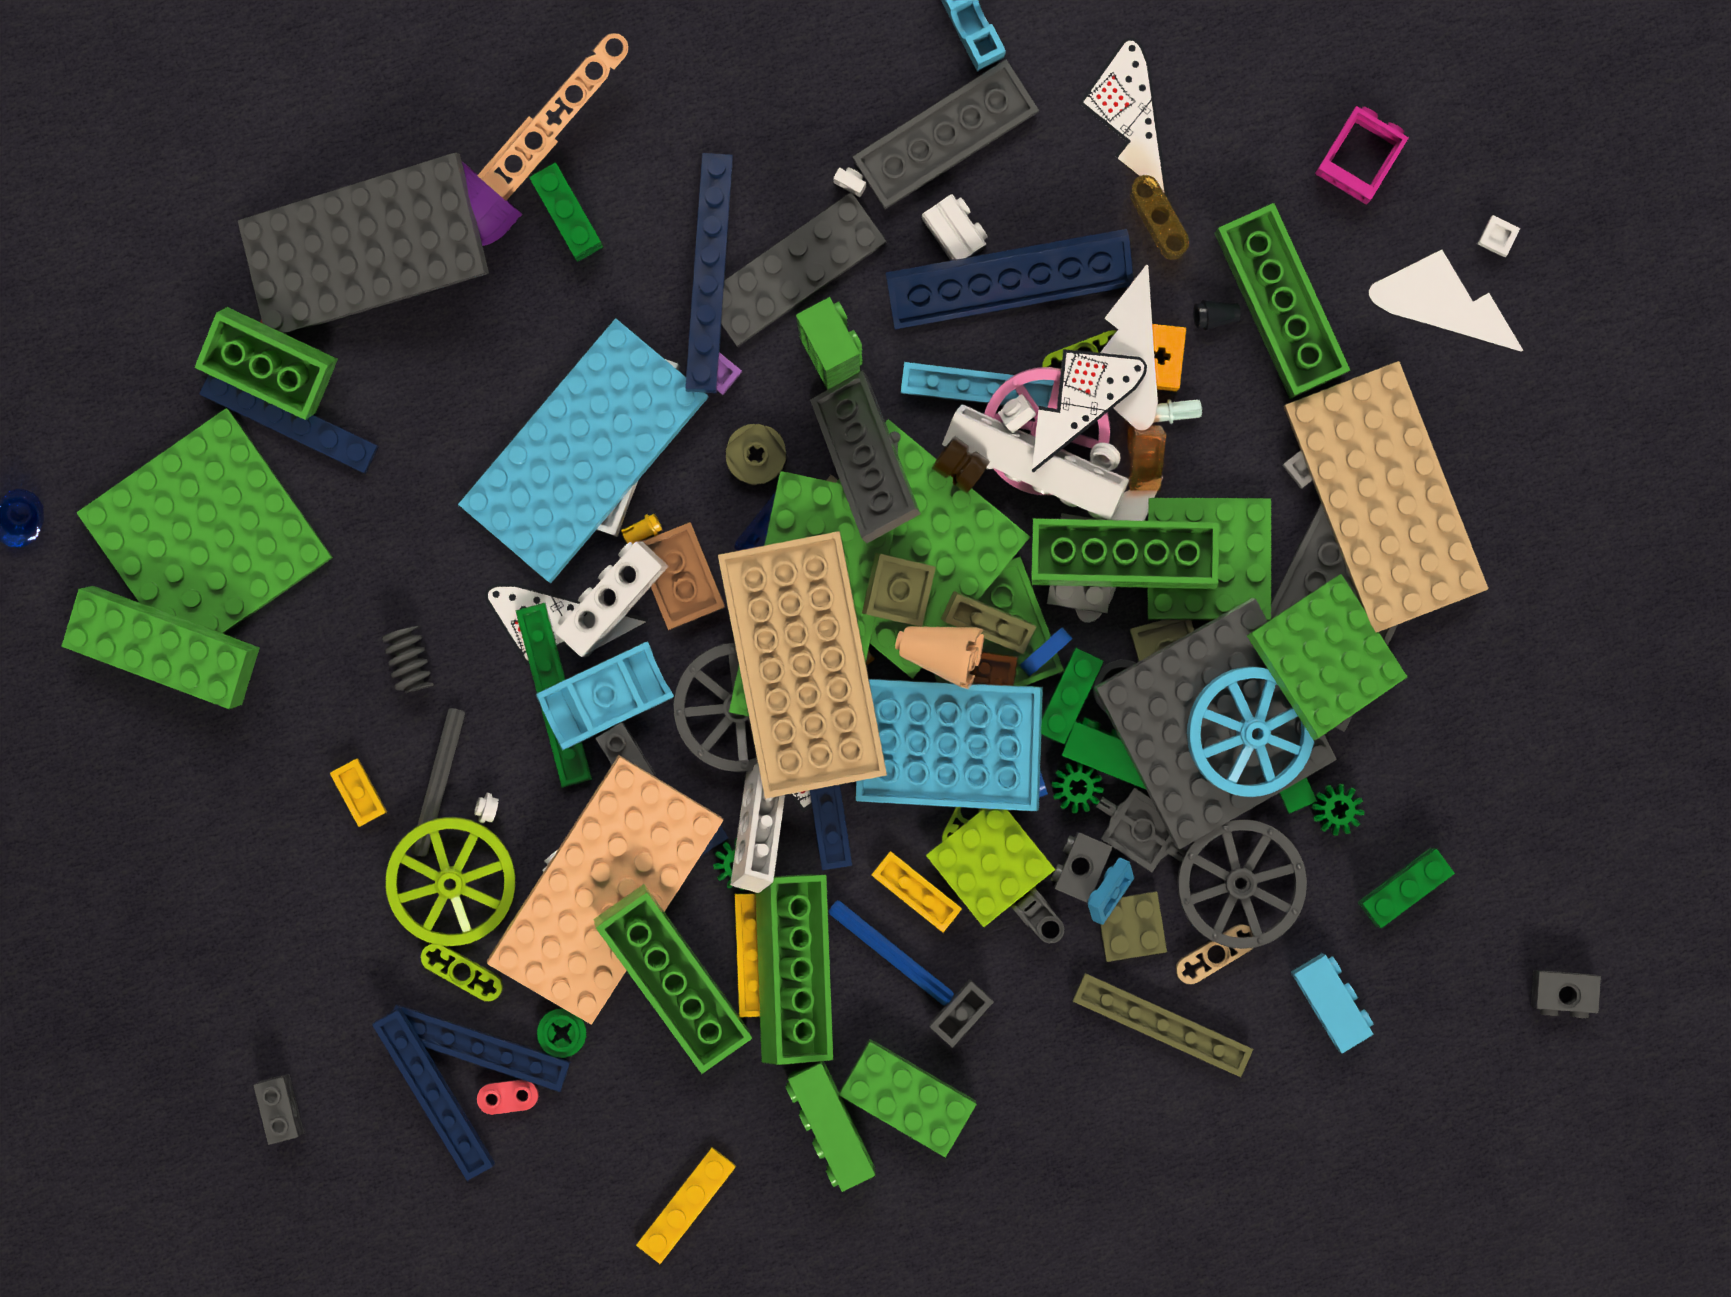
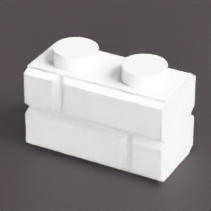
(954, 229)

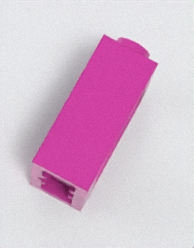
(1346, 181)

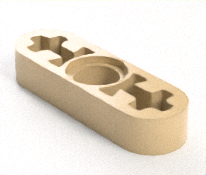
(1228, 958)

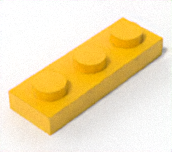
(916, 891)

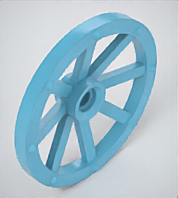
(1244, 735)

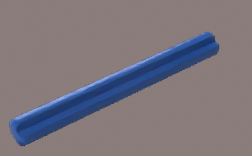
(891, 953)

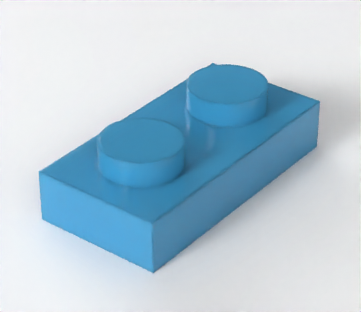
(1110, 891)

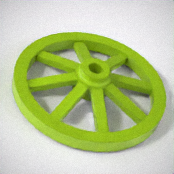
(450, 872)

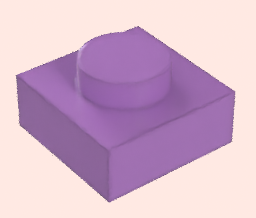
(726, 374)

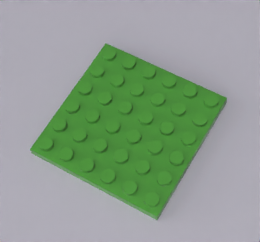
(206, 529)
(954, 533)

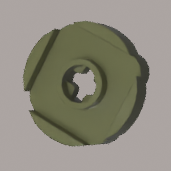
(759, 437)

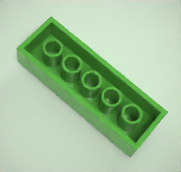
(1281, 300)
(829, 343)
(1125, 553)
(160, 647)
(794, 970)
(672, 978)

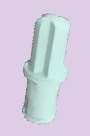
(1178, 410)

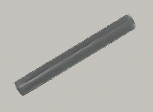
(439, 776)

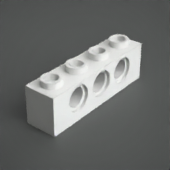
(648, 570)
(757, 836)

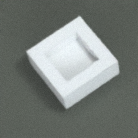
(850, 181)
(1498, 236)
(1016, 413)

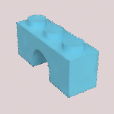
(975, 32)

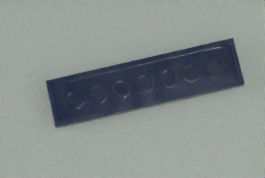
(1010, 279)

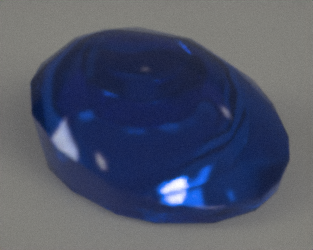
(20, 518)

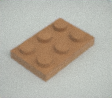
(687, 585)

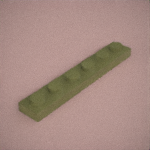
(1162, 1025)

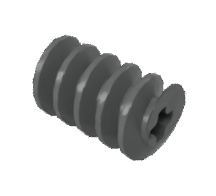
(407, 660)

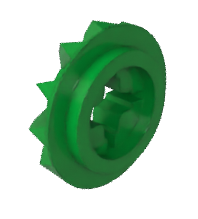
(561, 1048)

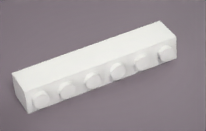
(1064, 475)

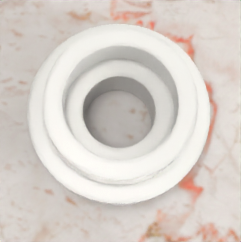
(1111, 458)
(486, 808)

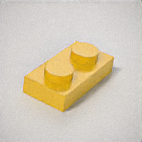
(358, 792)

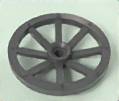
(681, 712)
(1250, 884)

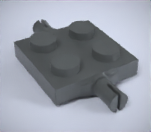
(1138, 830)

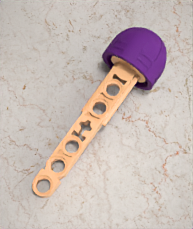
(489, 190)

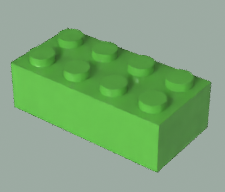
(266, 363)
(907, 1098)
(831, 1124)

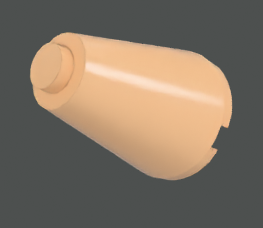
(943, 651)

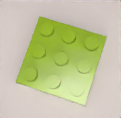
(990, 863)

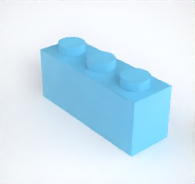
(1333, 1002)

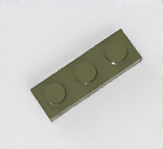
(996, 624)

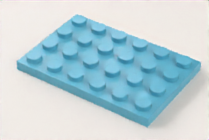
(957, 745)

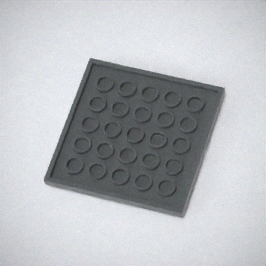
(1151, 716)

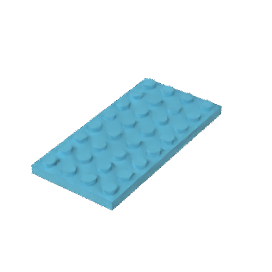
(582, 450)

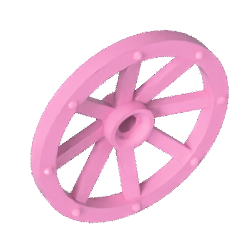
(1017, 382)

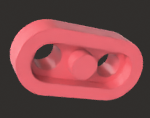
(507, 1096)

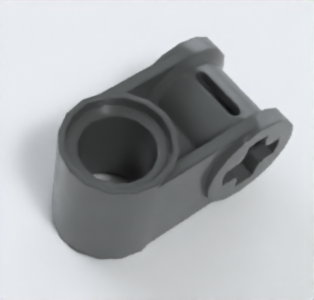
(1038, 915)

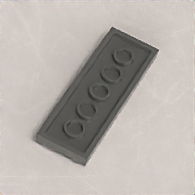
(945, 134)
(797, 268)
(865, 457)

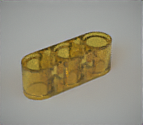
(1159, 202)

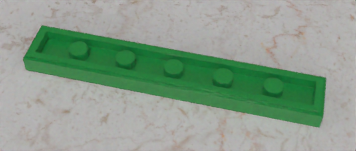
(547, 672)

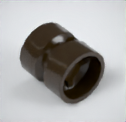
(960, 464)

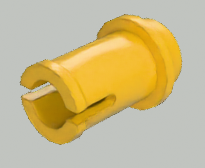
(642, 529)

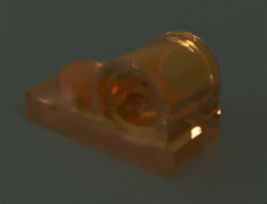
(1147, 457)

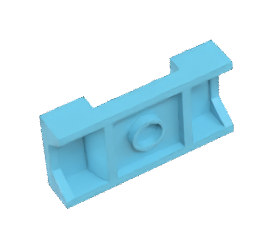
(604, 696)

